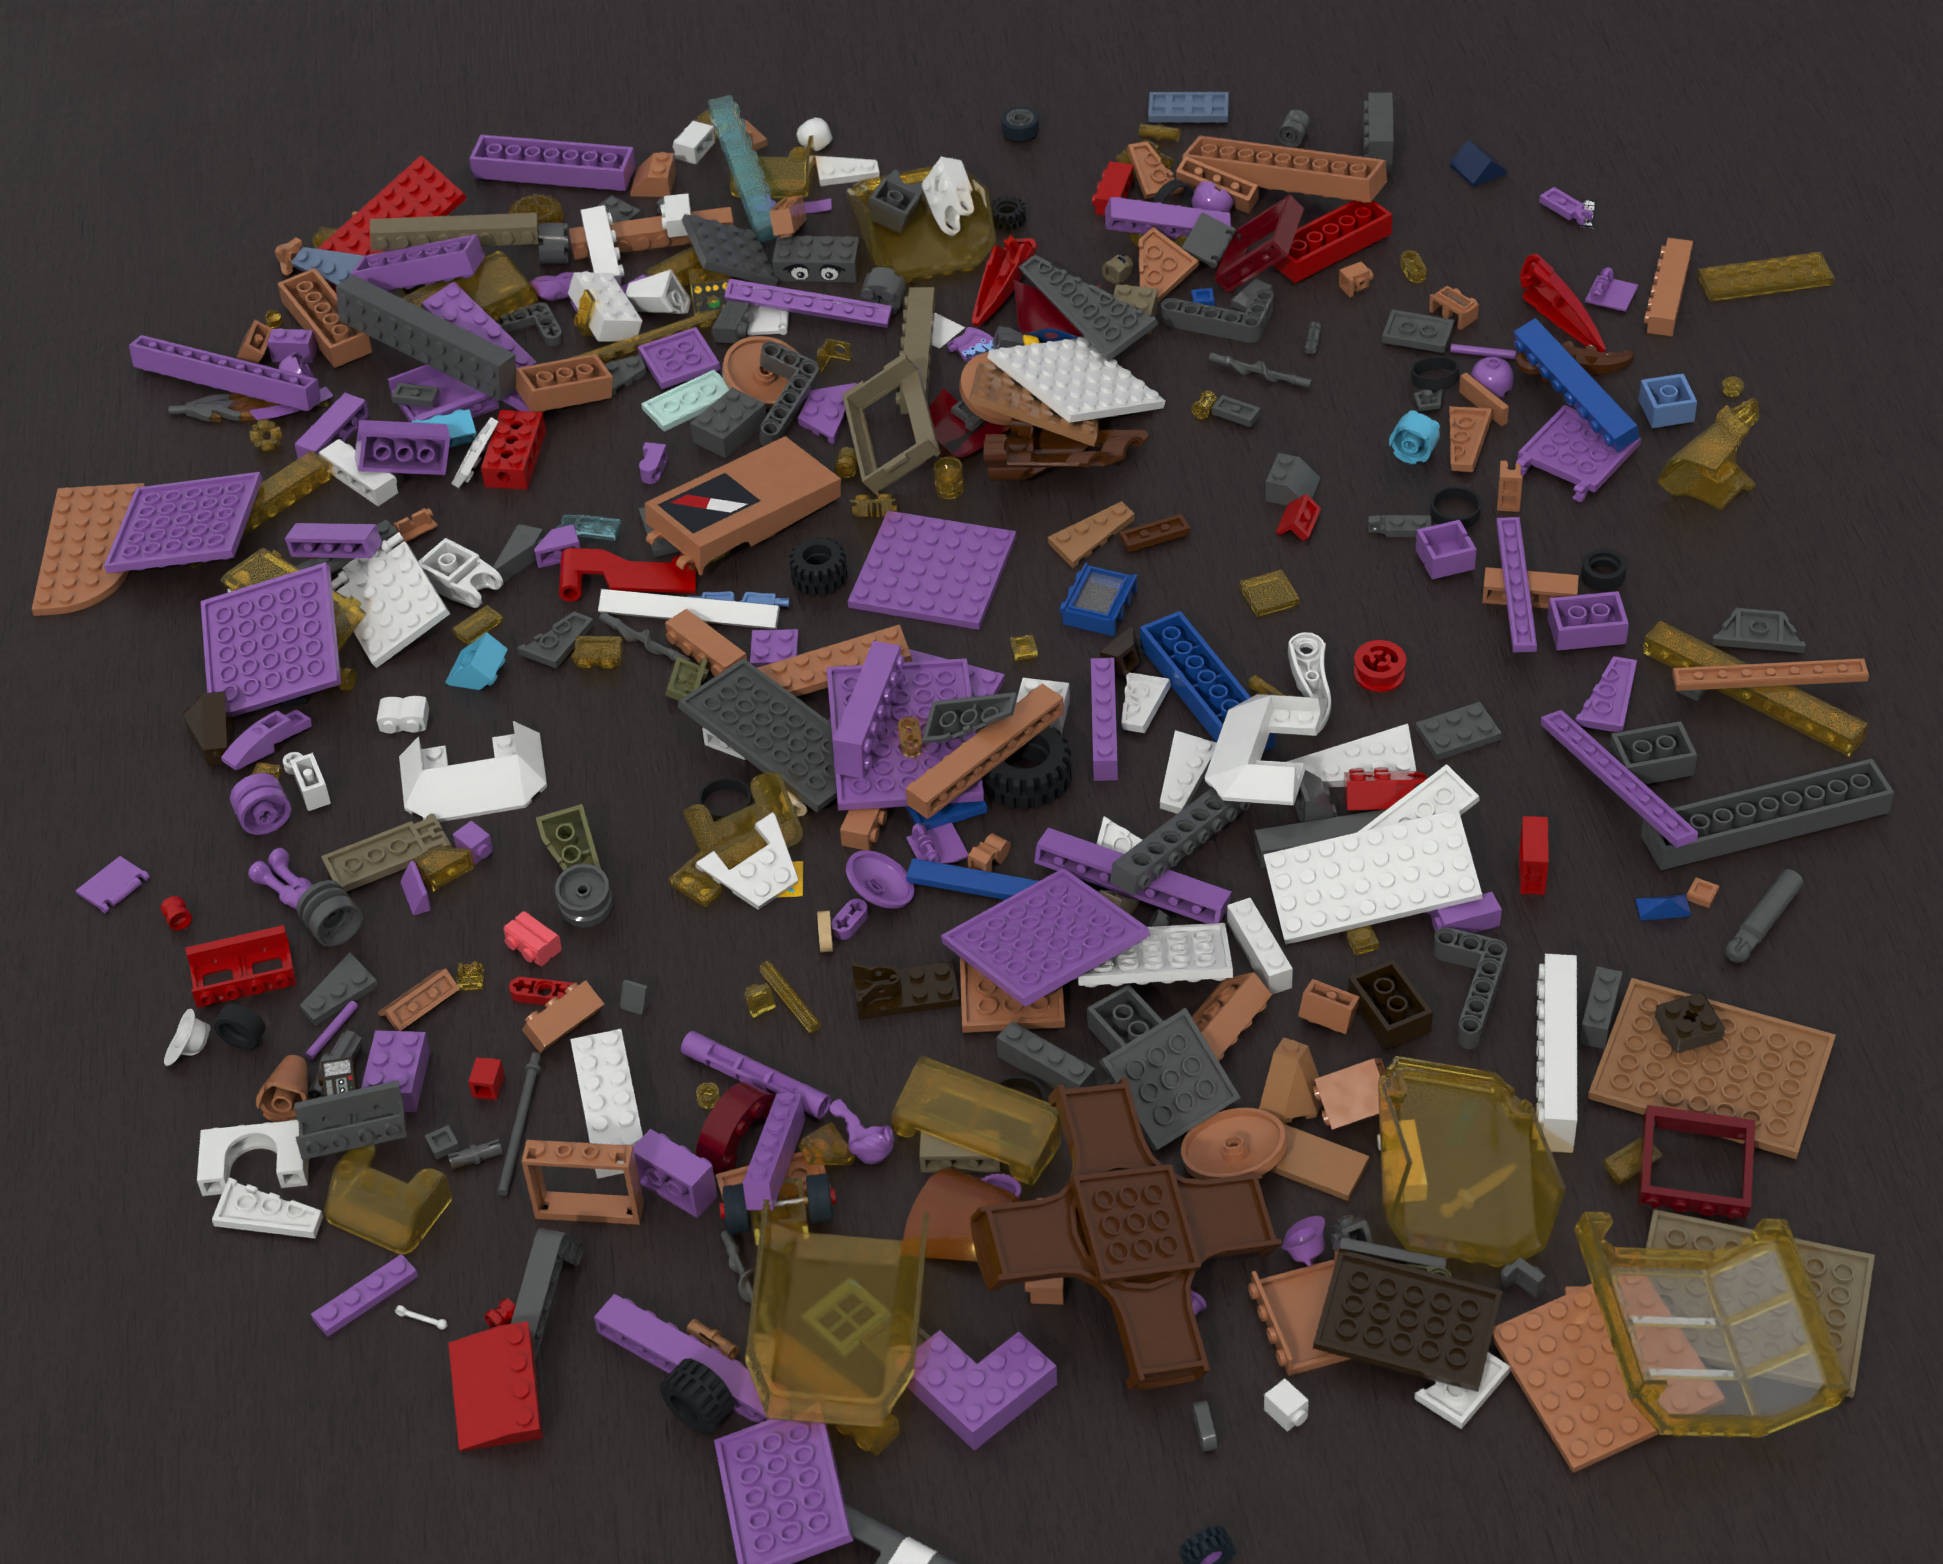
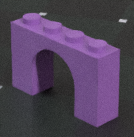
(1469, 916)

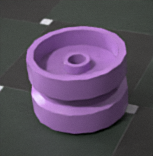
(260, 804)

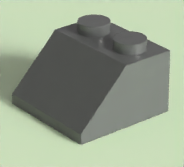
(1290, 480)
(1313, 800)

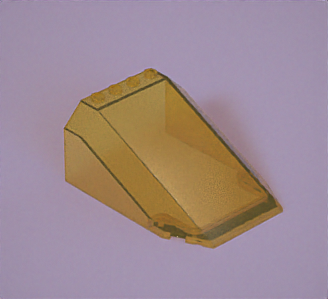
(922, 245)
(1464, 1164)
(834, 1323)

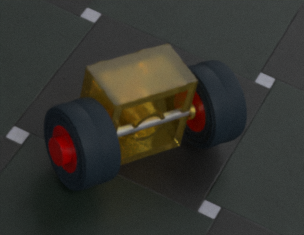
(788, 1210)

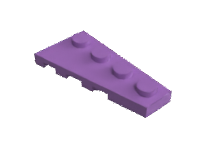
(1610, 697)

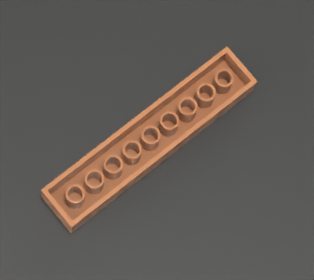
(1294, 168)

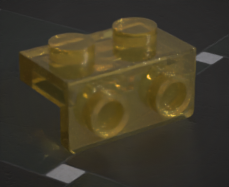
(597, 651)

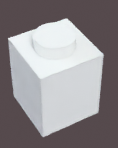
(1286, 1405)

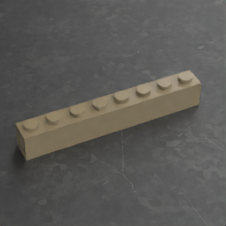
(490, 229)
(918, 335)

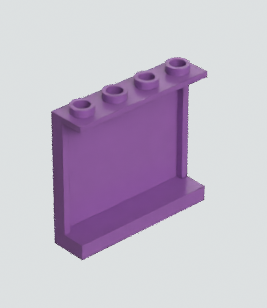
(453, 394)

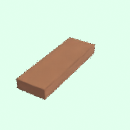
(1483, 398)

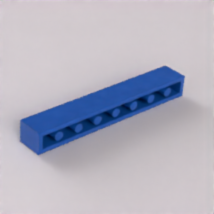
(1576, 385)

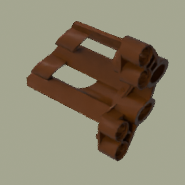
(1036, 450)

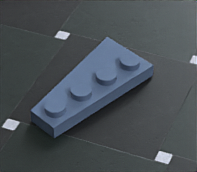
(331, 265)

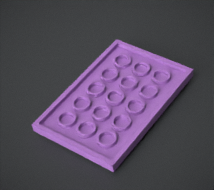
(782, 1492)

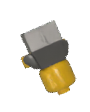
(1009, 337)

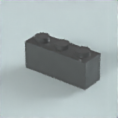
(1600, 1007)

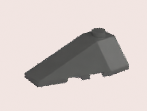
(959, 716)

